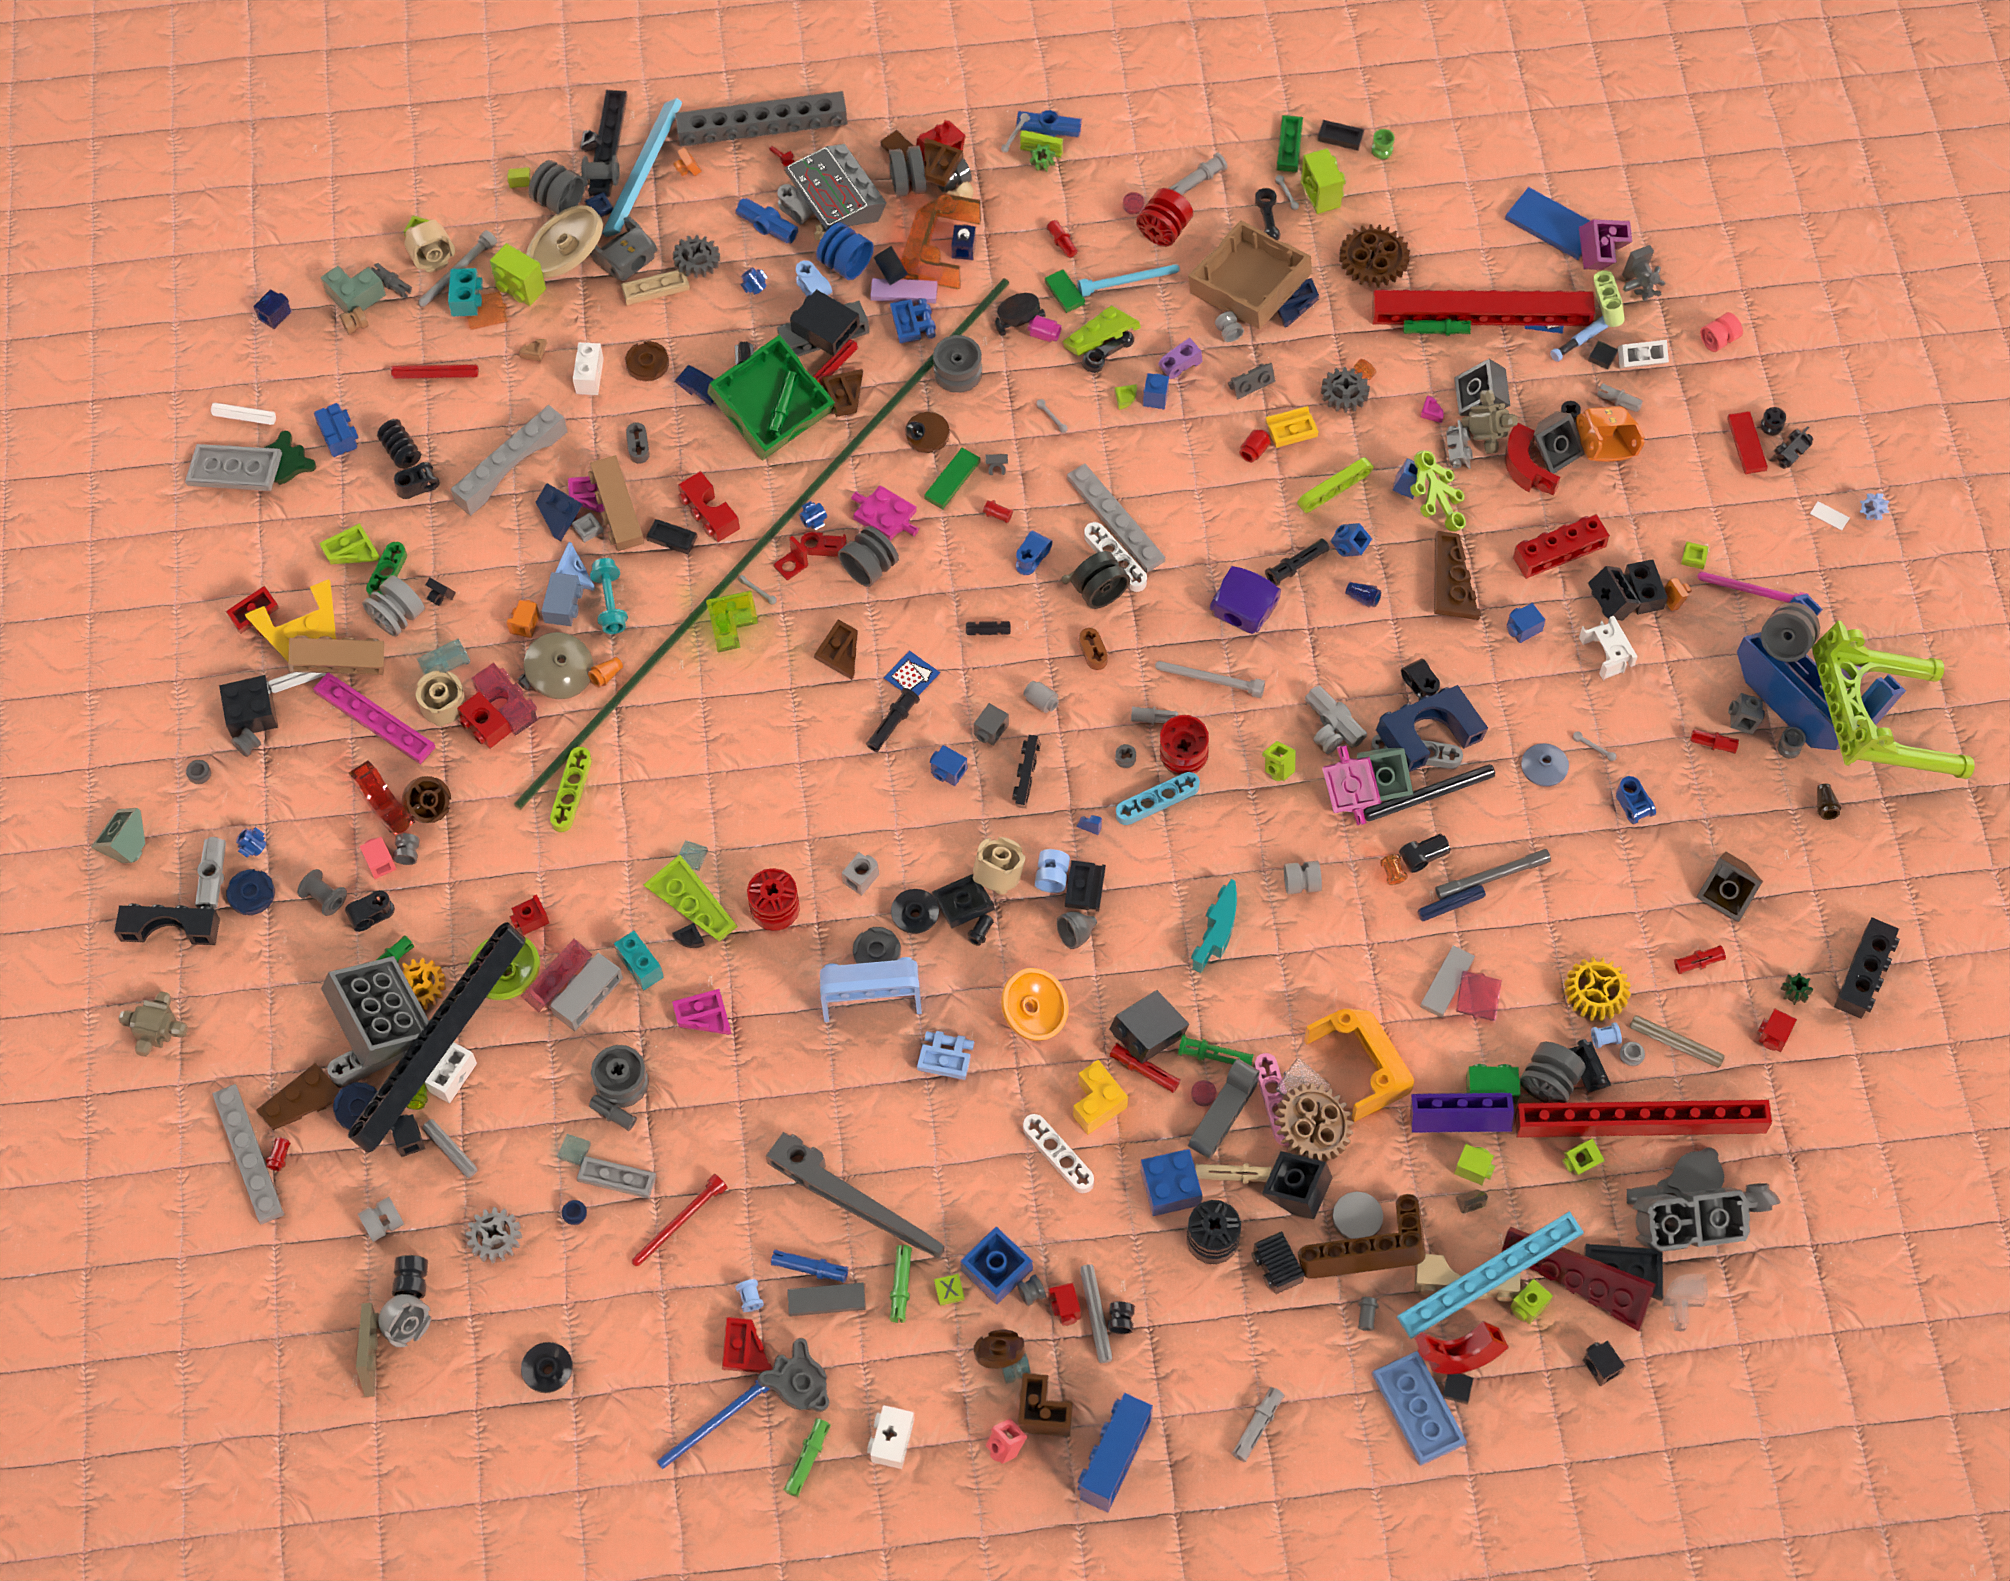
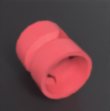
(1721, 331)

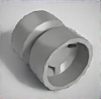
(1302, 877)
(372, 1223)

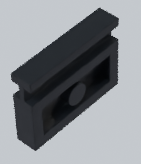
(1085, 885)

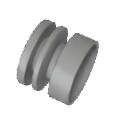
(393, 605)

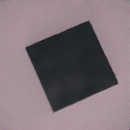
(963, 901)

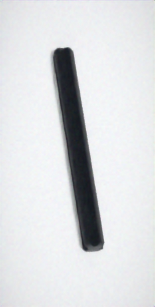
(1430, 792)

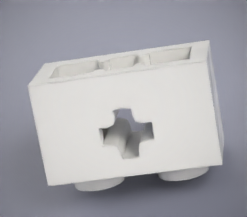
(1643, 354)
(588, 368)
(451, 1072)
(891, 1452)

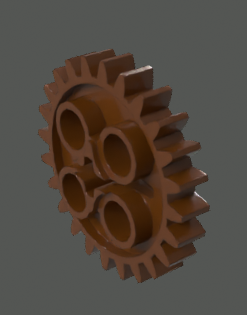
(1361, 248)

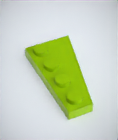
(687, 893)

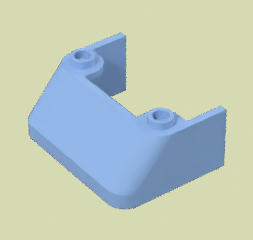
(869, 982)

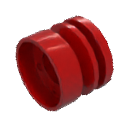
(1164, 217)
(1186, 733)
(782, 905)

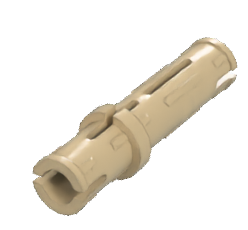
(1262, 1173)

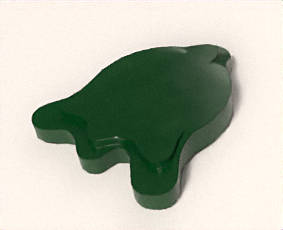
(292, 459)

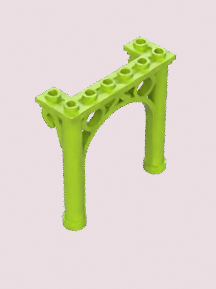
(1868, 742)

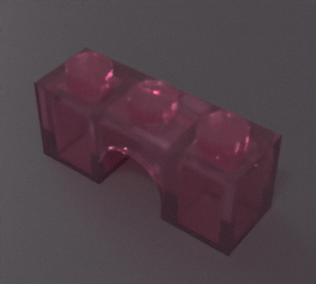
(495, 684)

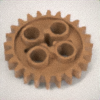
(1333, 1129)

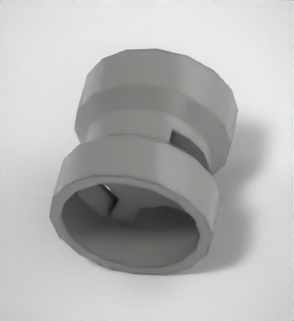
(1228, 325)

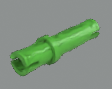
(900, 1285)
(809, 1452)

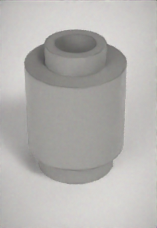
(1041, 696)

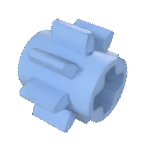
(1874, 506)

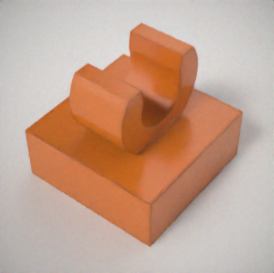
(686, 163)
(1676, 593)

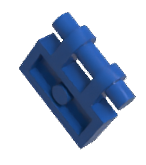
(905, 320)

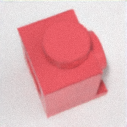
(1001, 1446)

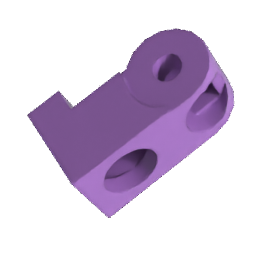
(1181, 359)

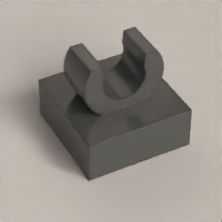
(997, 460)

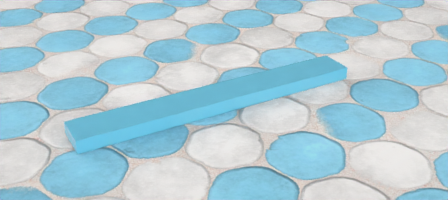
(642, 167)
(1490, 1275)

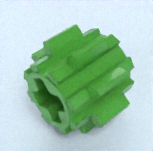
(1040, 152)

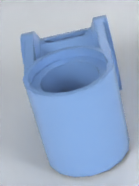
(810, 279)

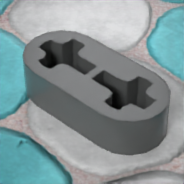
(641, 442)

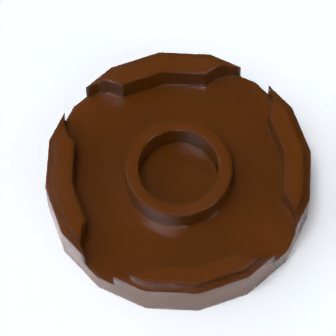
(647, 361)
(935, 435)
(999, 1349)

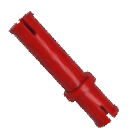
(1147, 1069)

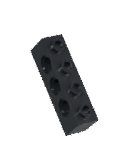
(1850, 998)

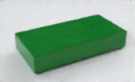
(1064, 291)

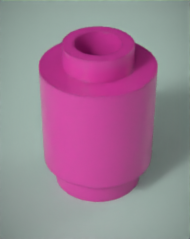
(1044, 329)

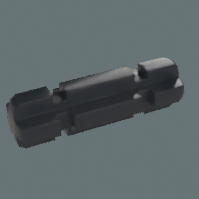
(988, 628)

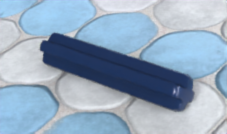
(1451, 903)

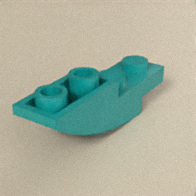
(1220, 927)

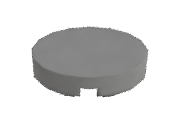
(1357, 1215)

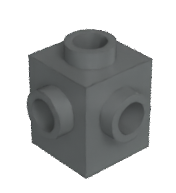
(1746, 713)

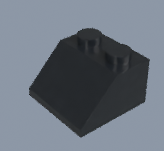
(1298, 1184)

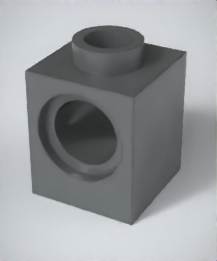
(991, 724)

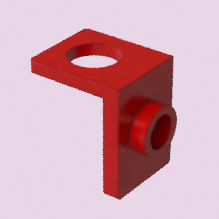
(797, 555)

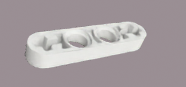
(1119, 553)
(1061, 1151)

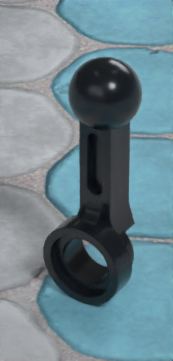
(1266, 210)
(1106, 350)

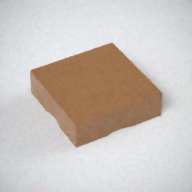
(1250, 274)

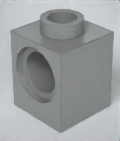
(859, 882)

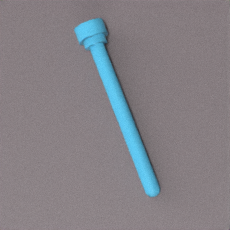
(1087, 287)

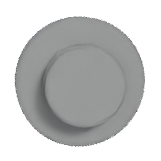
(1632, 1053)

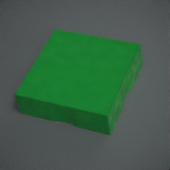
(751, 391)

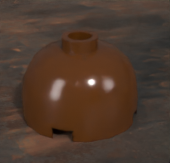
(426, 799)

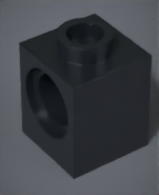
(407, 1135)
(1603, 1362)

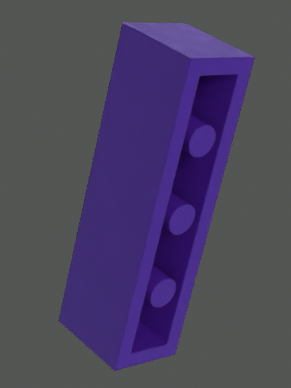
(1461, 1112)

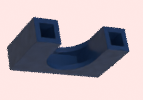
(1448, 707)

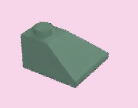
(1390, 772)
(122, 836)

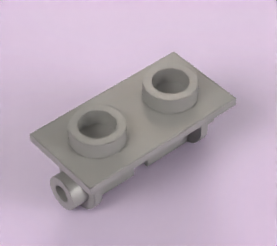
(1462, 453)

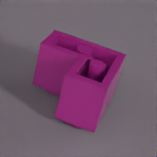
(1601, 239)

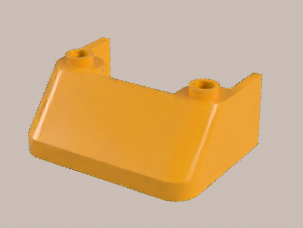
(1392, 1078)

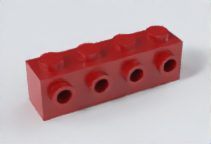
(1561, 546)

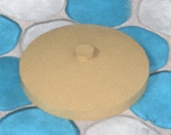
(566, 240)

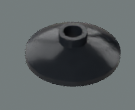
(915, 901)
(542, 1356)

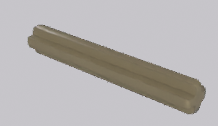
(1677, 1041)

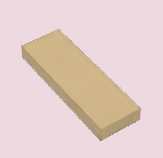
(655, 287)

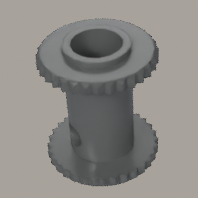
(600, 170)
(329, 898)

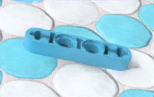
(1155, 795)

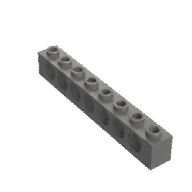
(761, 118)

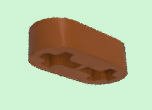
(1088, 650)

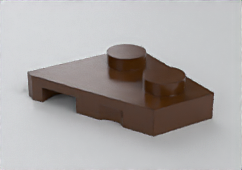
(844, 391)

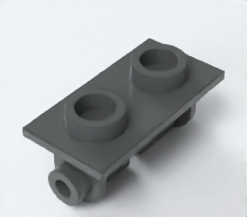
(1253, 381)

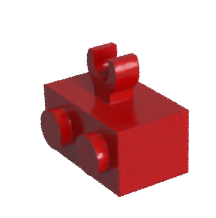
(944, 133)
(252, 602)

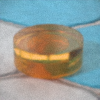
(1366, 368)

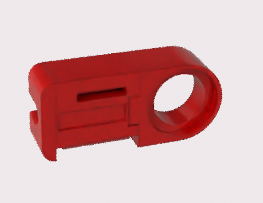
(826, 544)

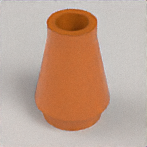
(604, 672)

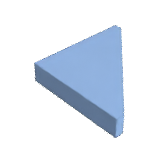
(572, 565)

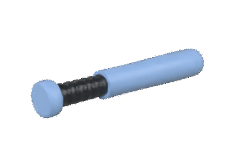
(1580, 338)

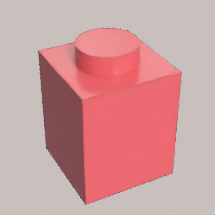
(377, 857)

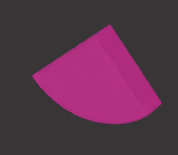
(1432, 410)

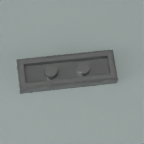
(826, 1299)

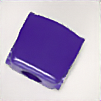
(1245, 599)

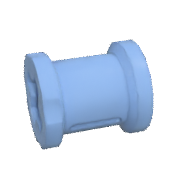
(1606, 1035)
(749, 1295)

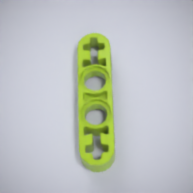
(1335, 485)
(570, 789)

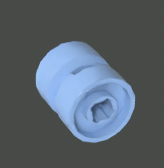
(1052, 871)

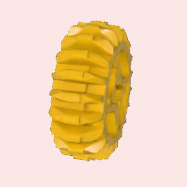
(1610, 979)

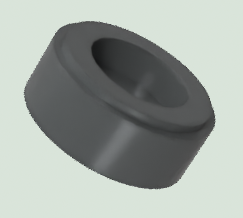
(198, 772)

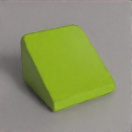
(519, 177)

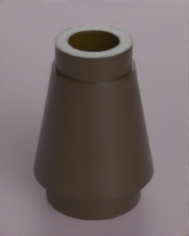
(1827, 803)

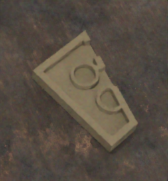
(367, 1349)

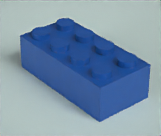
(1115, 1453)

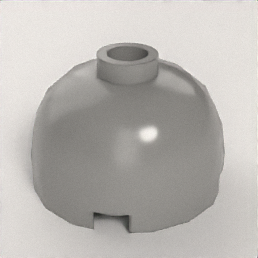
(404, 1319)

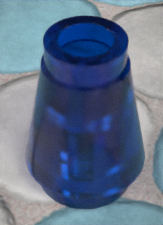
(1364, 593)

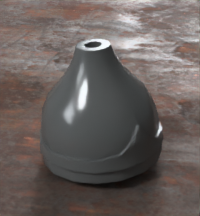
(1075, 928)

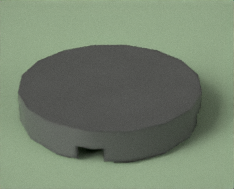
(876, 945)

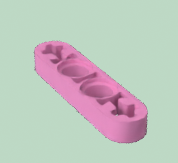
(1270, 1100)

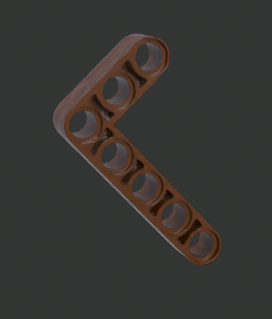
(1370, 1252)

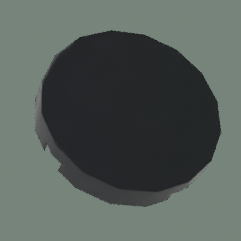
(1018, 308)

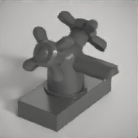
(1638, 267)

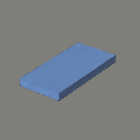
(1419, 1408)

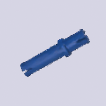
(820, 1268)

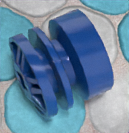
(844, 251)

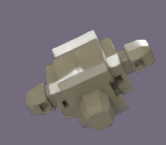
(1489, 421)
(153, 1023)

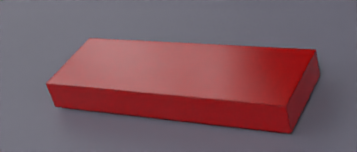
(1747, 442)

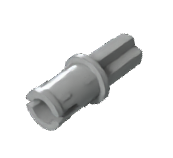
(1620, 398)
(1151, 715)

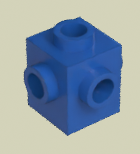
(1351, 539)

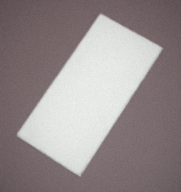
(1829, 515)

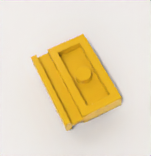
(1291, 427)

